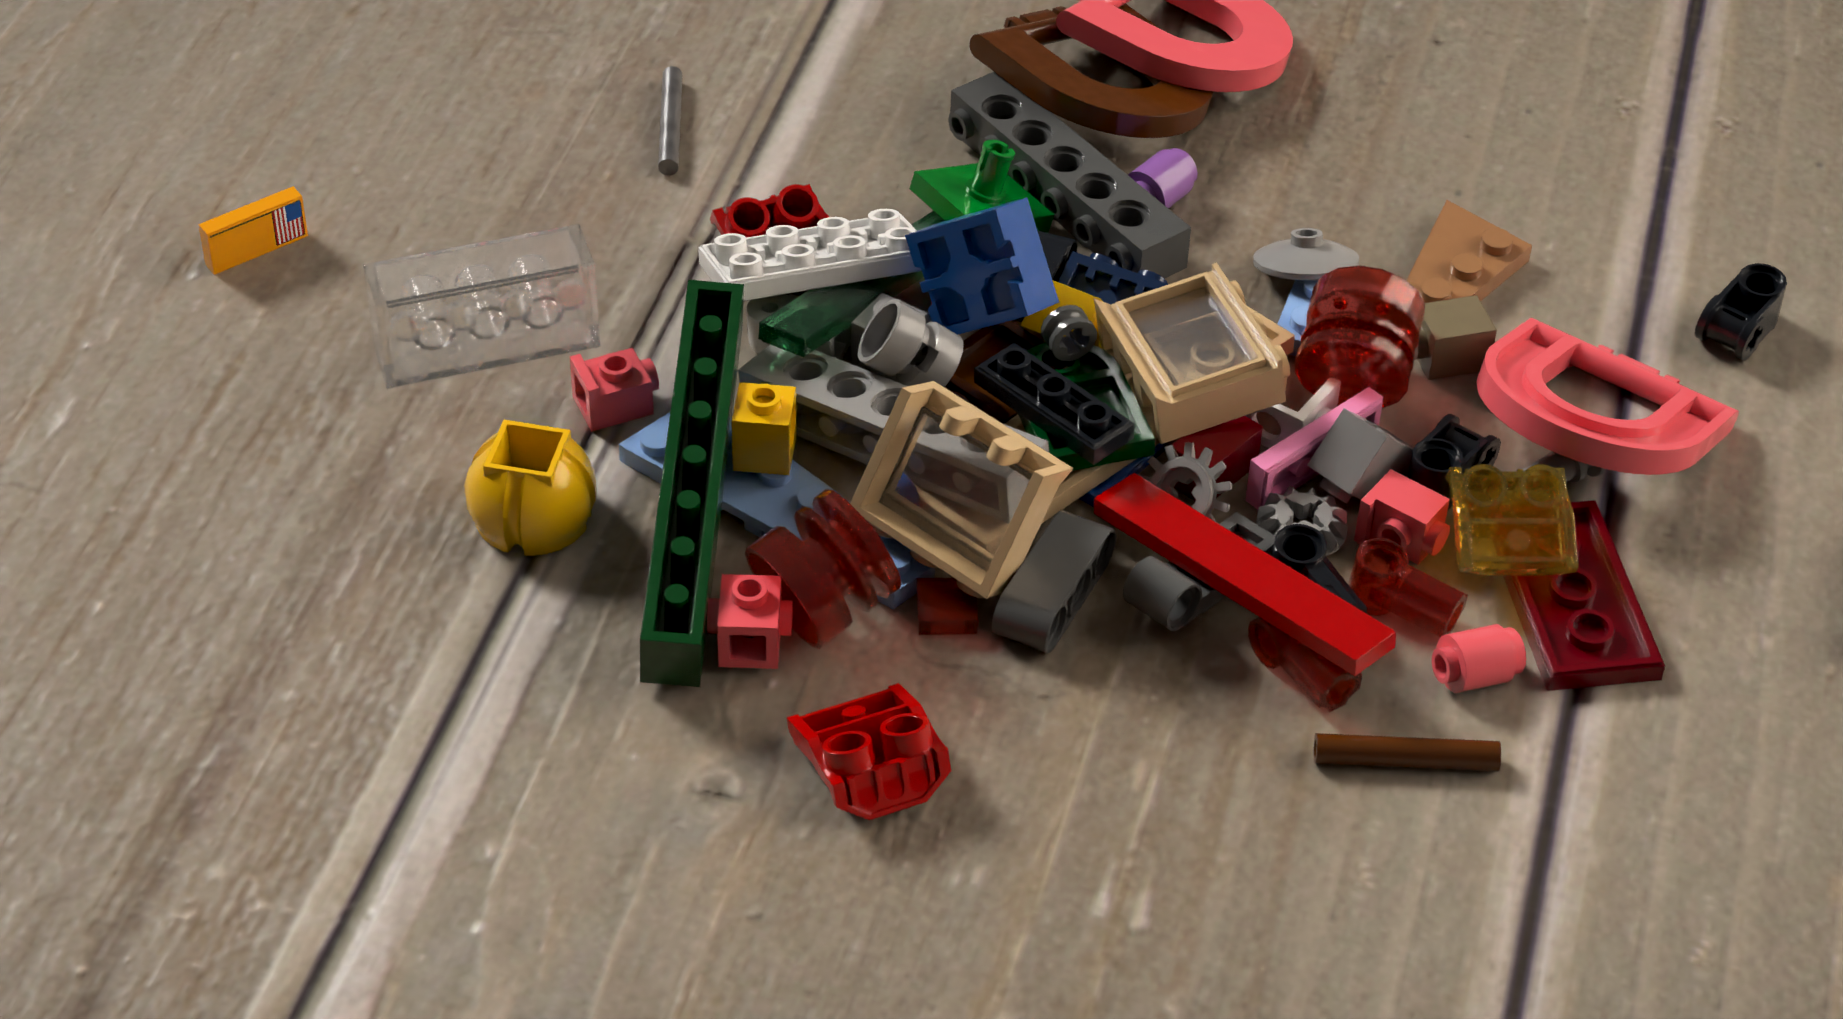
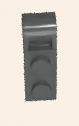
(1175, 595)

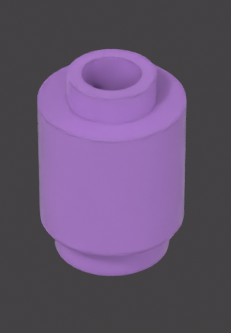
(1167, 175)

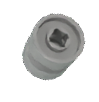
(905, 346)

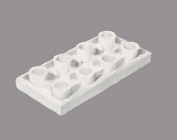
(811, 257)

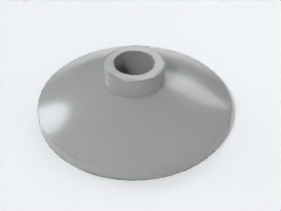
(1303, 256)

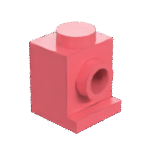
(613, 387)
(1404, 514)

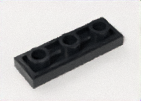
(1054, 403)

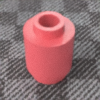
(1478, 658)

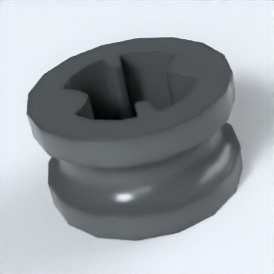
(1076, 342)

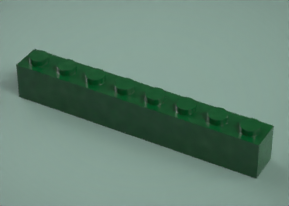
(692, 486)

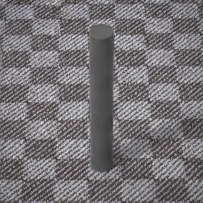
(670, 121)

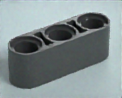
(1054, 581)

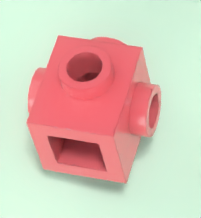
(749, 609)

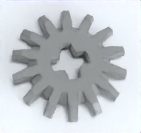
(1188, 469)

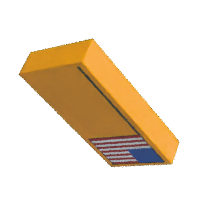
(253, 230)

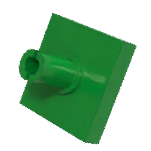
(976, 186)

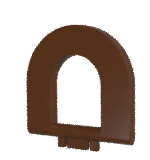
(1025, 63)

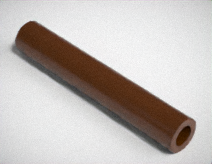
(1407, 752)

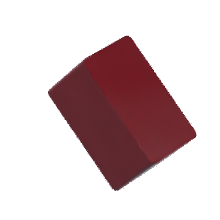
(1231, 443)

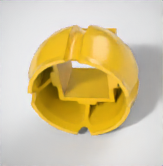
(530, 488)

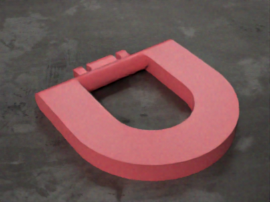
(1247, 63)
(1664, 443)

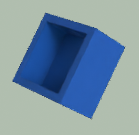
(983, 267)

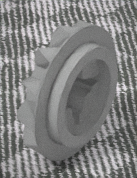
(1327, 518)

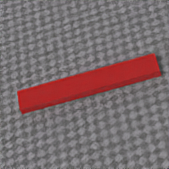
(1246, 574)

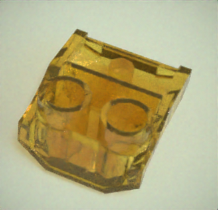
(1513, 521)

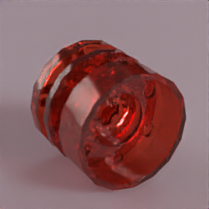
(1361, 333)
(832, 562)

